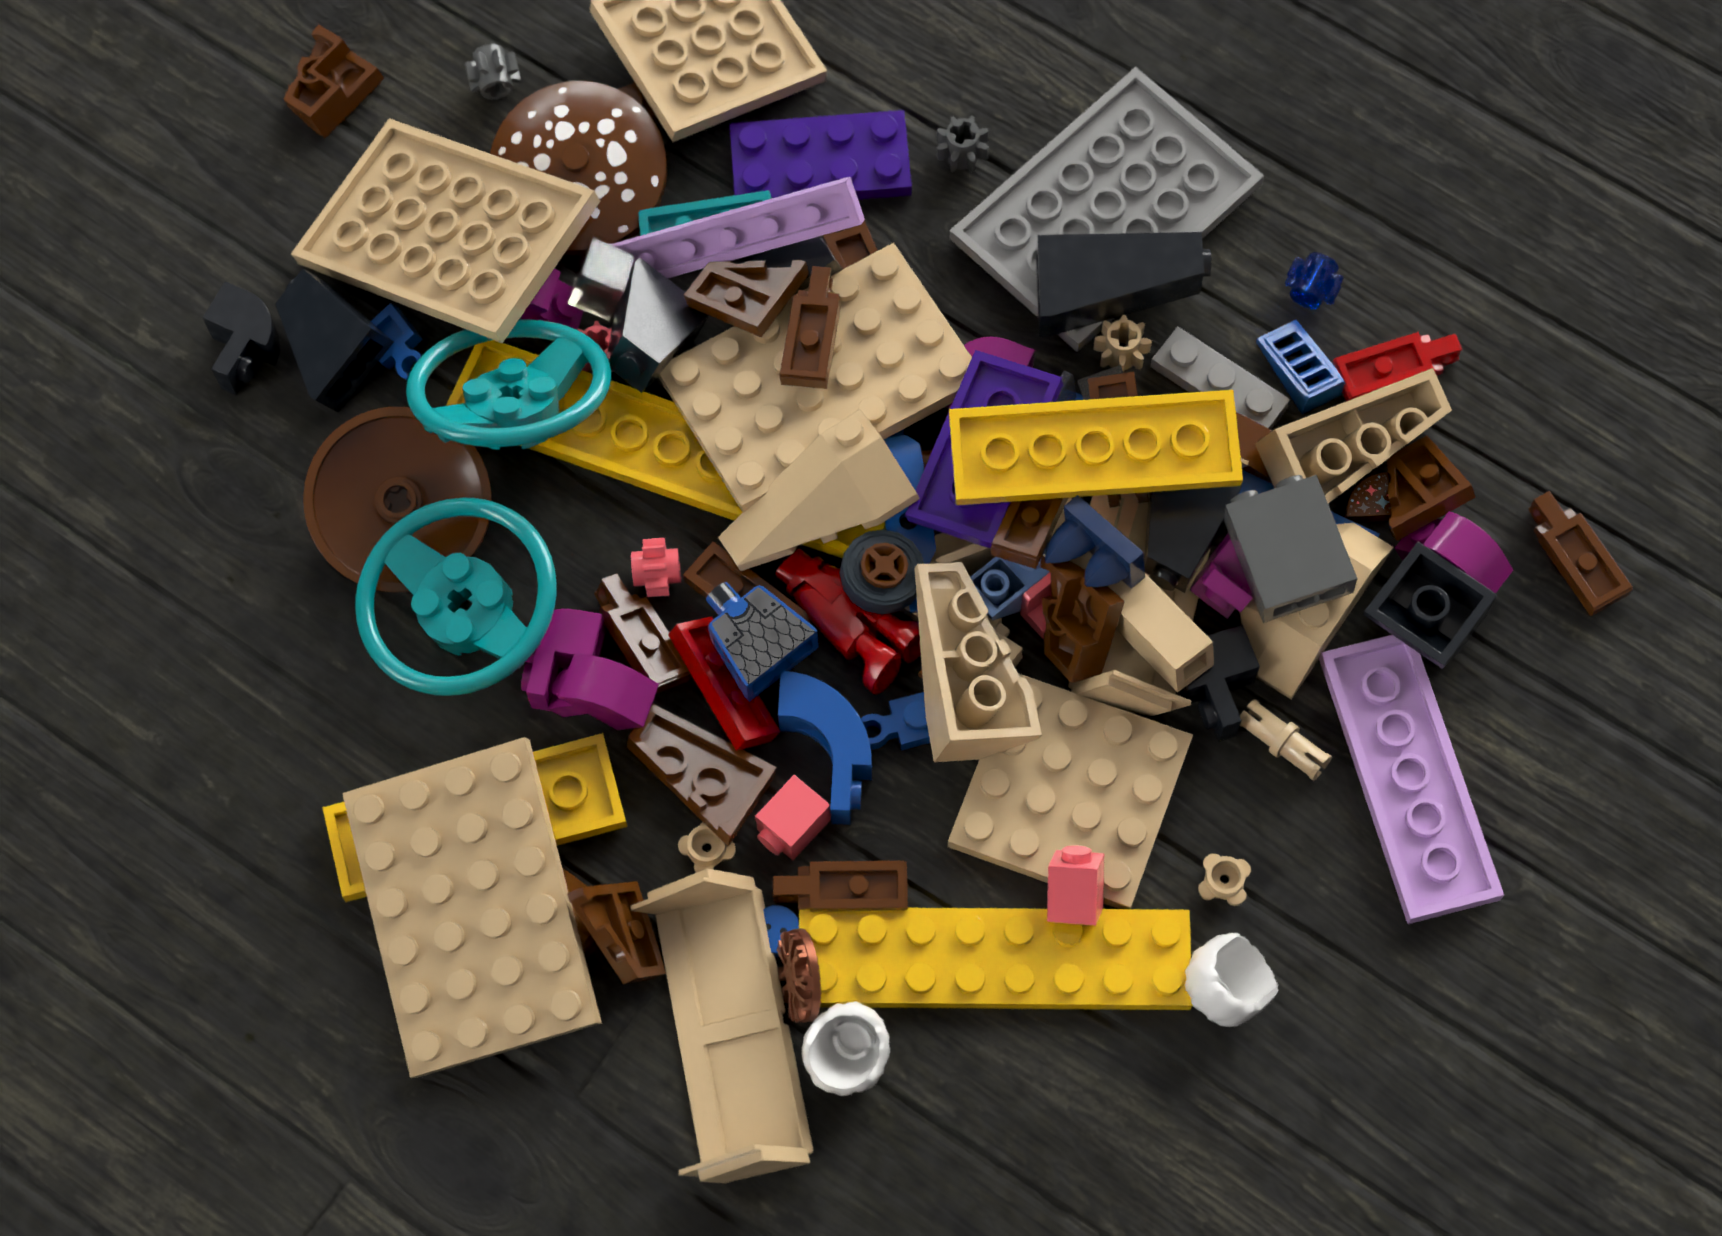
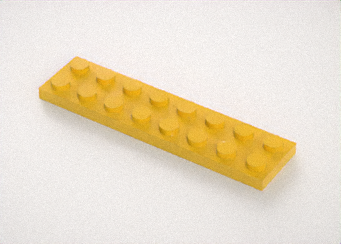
(1001, 959)

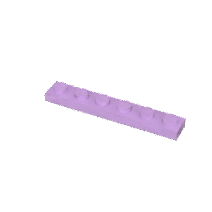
(749, 229)

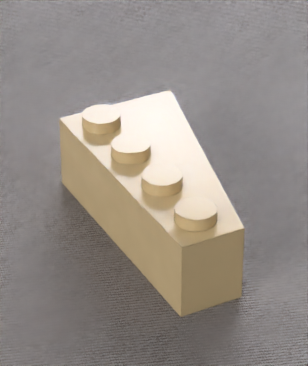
(1355, 435)

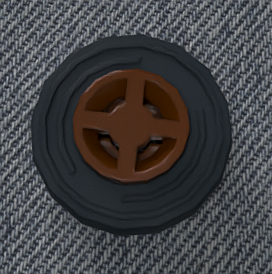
(876, 555)

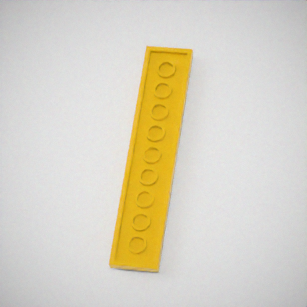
(636, 442)

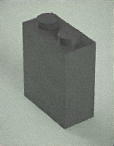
(1289, 547)

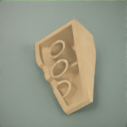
(831, 486)
(969, 682)

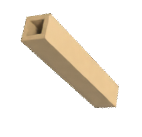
(1159, 629)

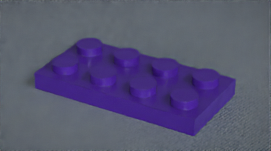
(820, 150)
(985, 384)

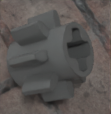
(492, 71)
(962, 144)

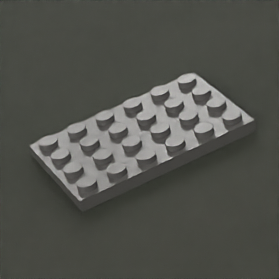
(1118, 168)

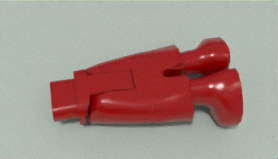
(846, 625)

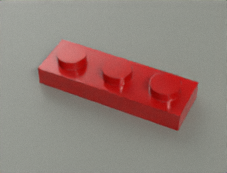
(743, 721)

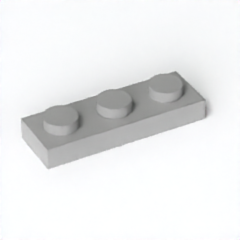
(1203, 369)

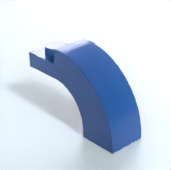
(828, 718)

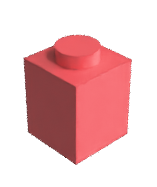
(792, 818)
(1075, 886)

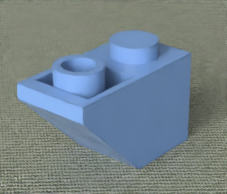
(1004, 583)

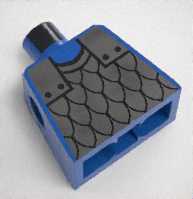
(757, 636)

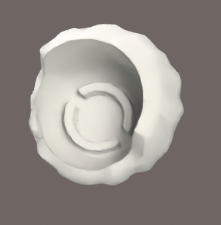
(1229, 980)
(846, 1049)

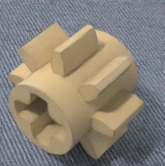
(1122, 332)

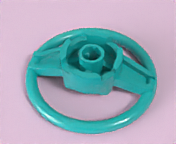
(514, 401)
(443, 585)

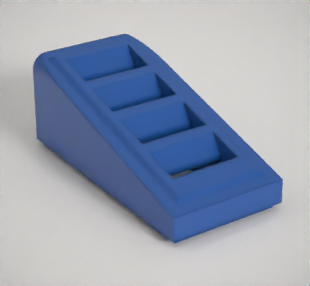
(1304, 397)

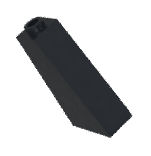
(1113, 275)

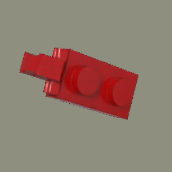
(1394, 361)

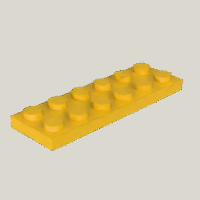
(1095, 447)
(576, 790)

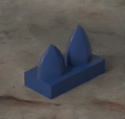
(1087, 531)

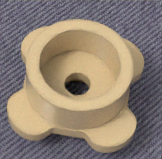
(694, 842)
(1227, 866)

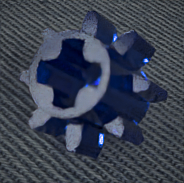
(1314, 280)

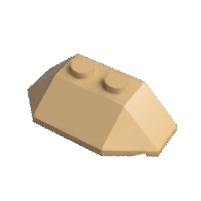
(1293, 643)

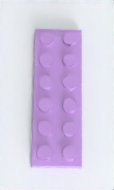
(1410, 778)

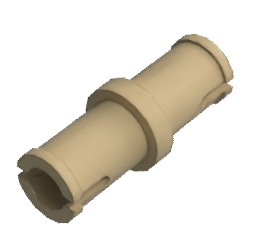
(1284, 740)

